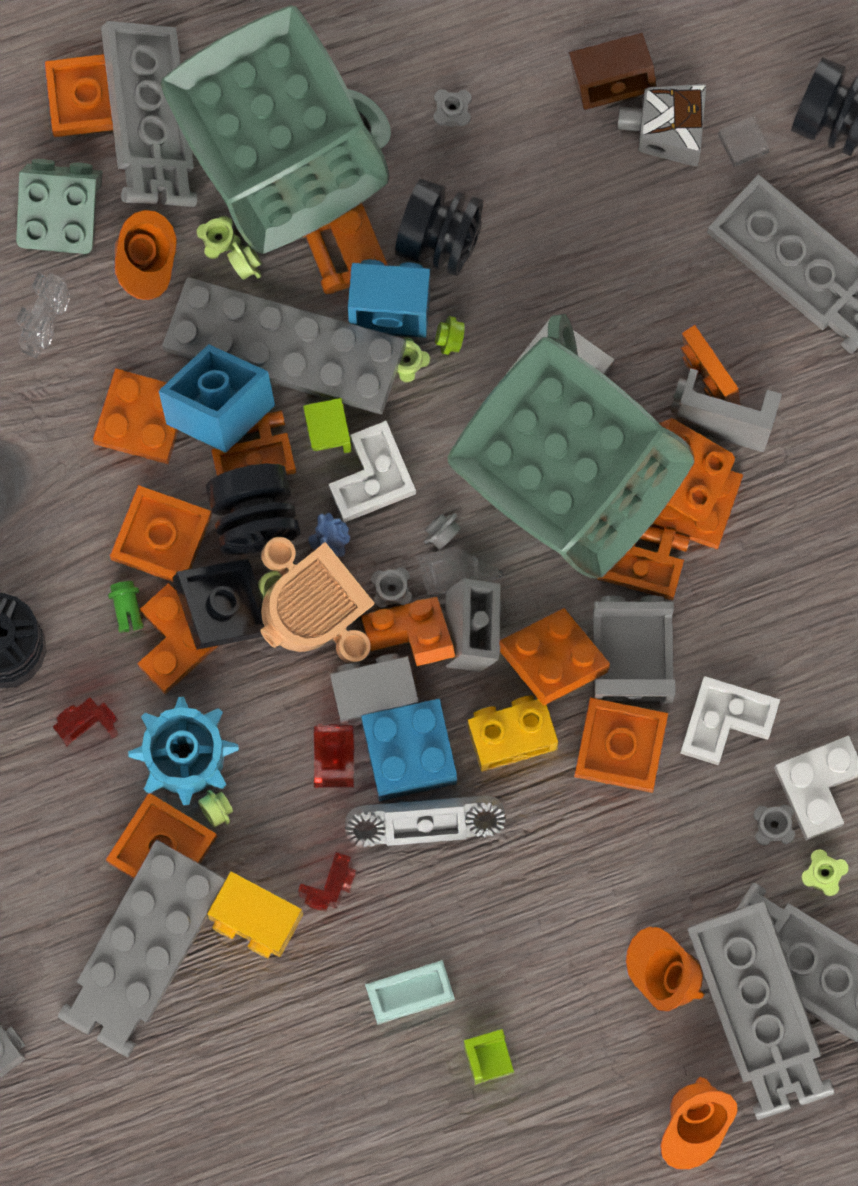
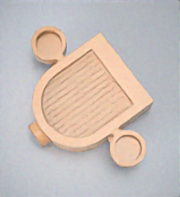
(313, 602)

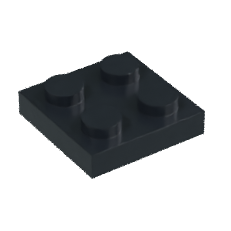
(220, 603)

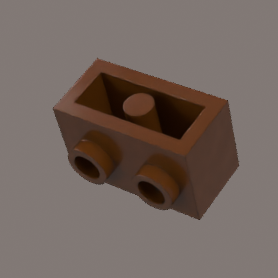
(611, 67)

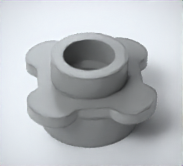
(449, 117)
(442, 530)
(383, 580)
(782, 816)

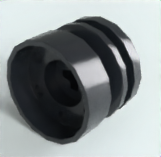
(830, 106)
(439, 227)
(252, 508)
(25, 643)

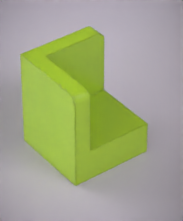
(327, 425)
(488, 1056)

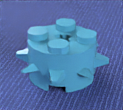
(166, 735)

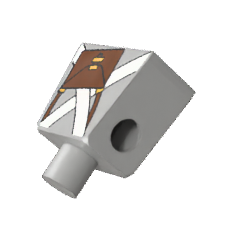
(668, 122)

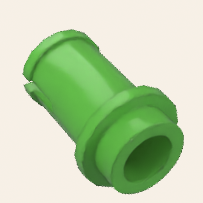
(126, 604)

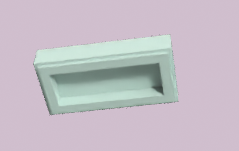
(410, 992)

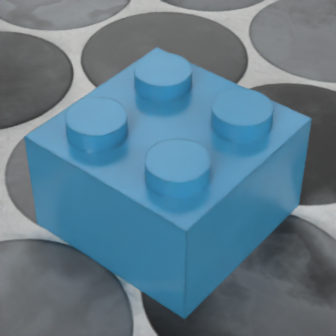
(390, 298)
(217, 398)
(409, 749)

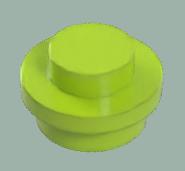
(450, 335)

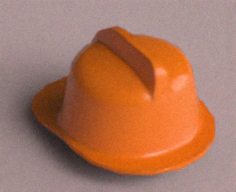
(145, 254)
(663, 969)
(697, 1124)

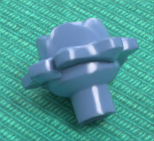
(332, 532)

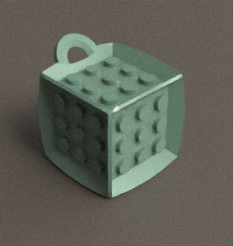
(278, 129)
(571, 455)

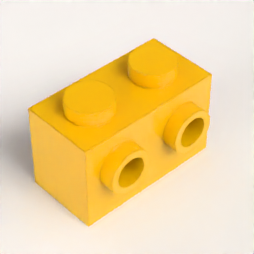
(511, 733)
(254, 915)

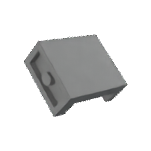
(725, 419)
(638, 647)

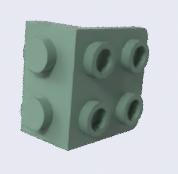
(57, 206)

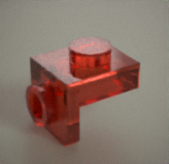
(77, 720)
(333, 756)
(339, 879)

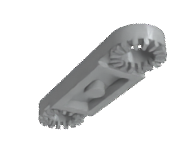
(425, 821)

